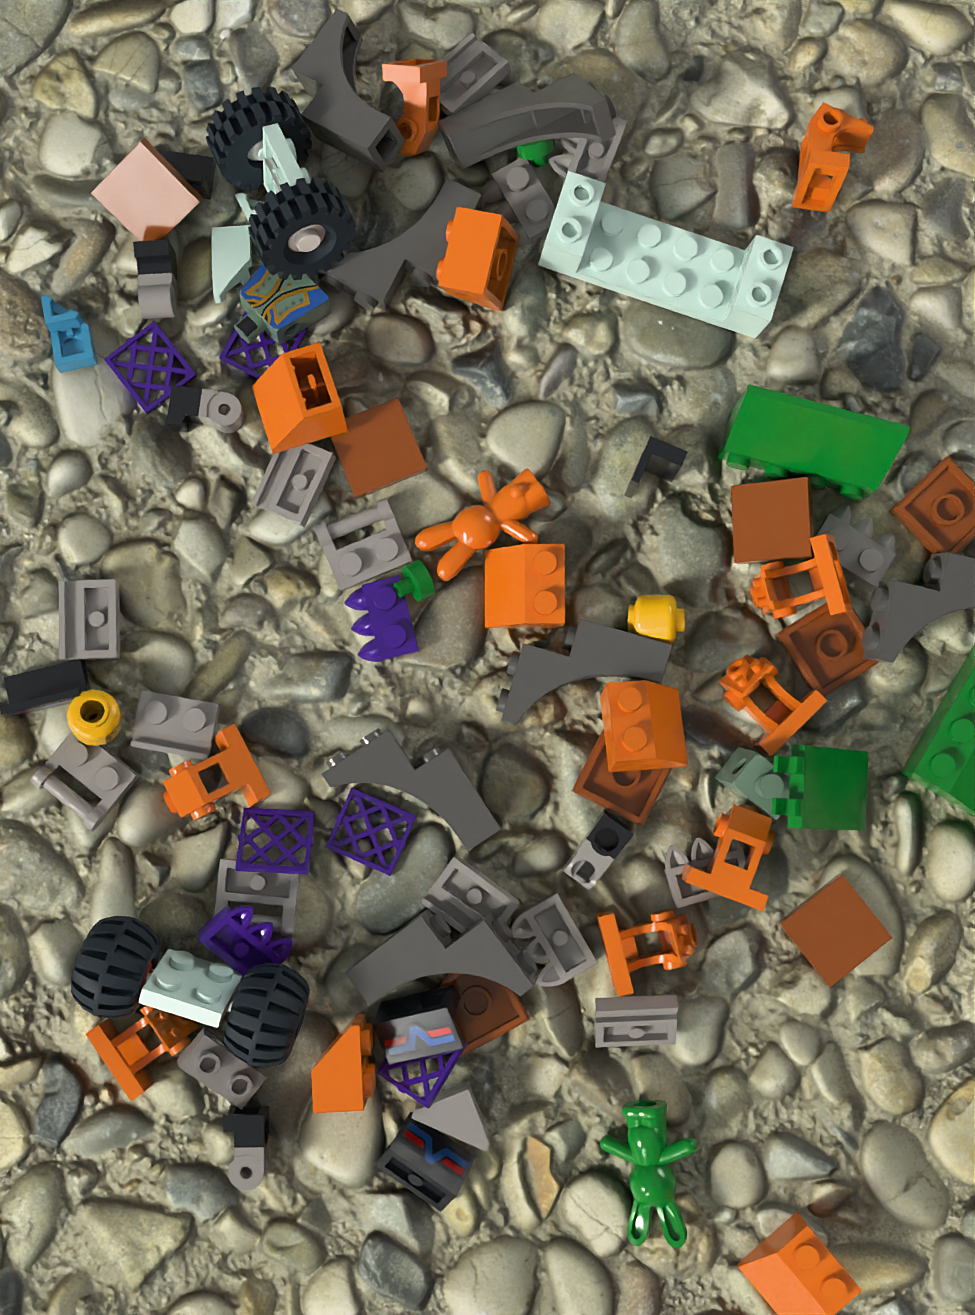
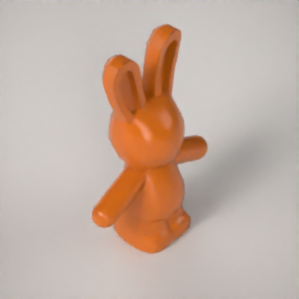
(480, 525)

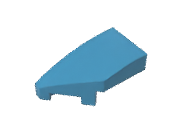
(70, 337)

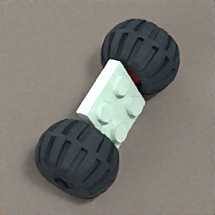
(120, 973)

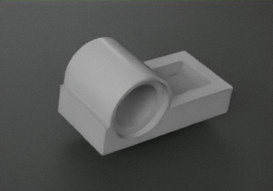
(219, 1069)

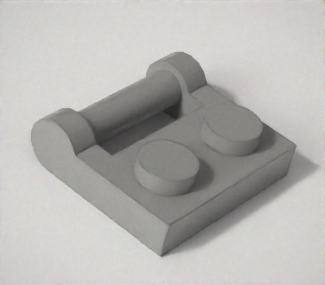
(369, 556)
(95, 769)
(262, 889)

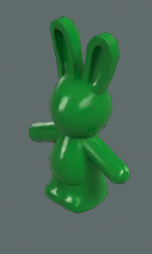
(650, 1177)

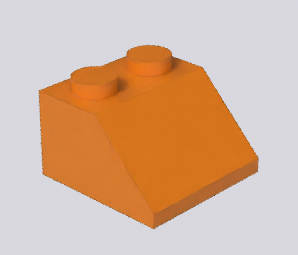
(478, 257)
(525, 586)
(642, 726)
(799, 1272)

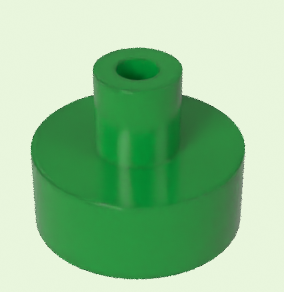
(536, 151)
(416, 581)

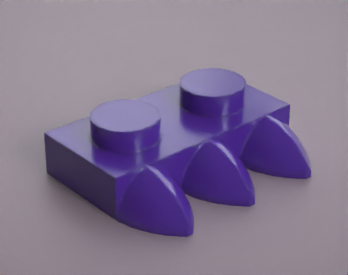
(386, 620)
(240, 943)

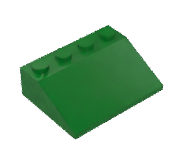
(810, 440)
(946, 749)

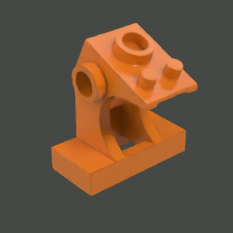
(420, 88)
(826, 133)
(772, 588)
(783, 716)
(187, 792)
(725, 879)
(675, 937)
(128, 1053)

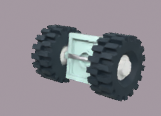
(302, 221)

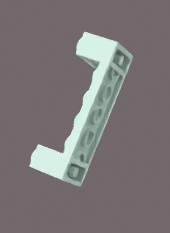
(663, 261)

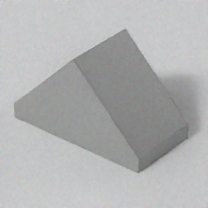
(456, 1114)

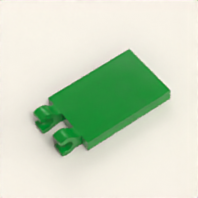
(824, 788)

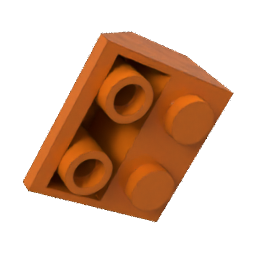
(299, 399)
(343, 1073)

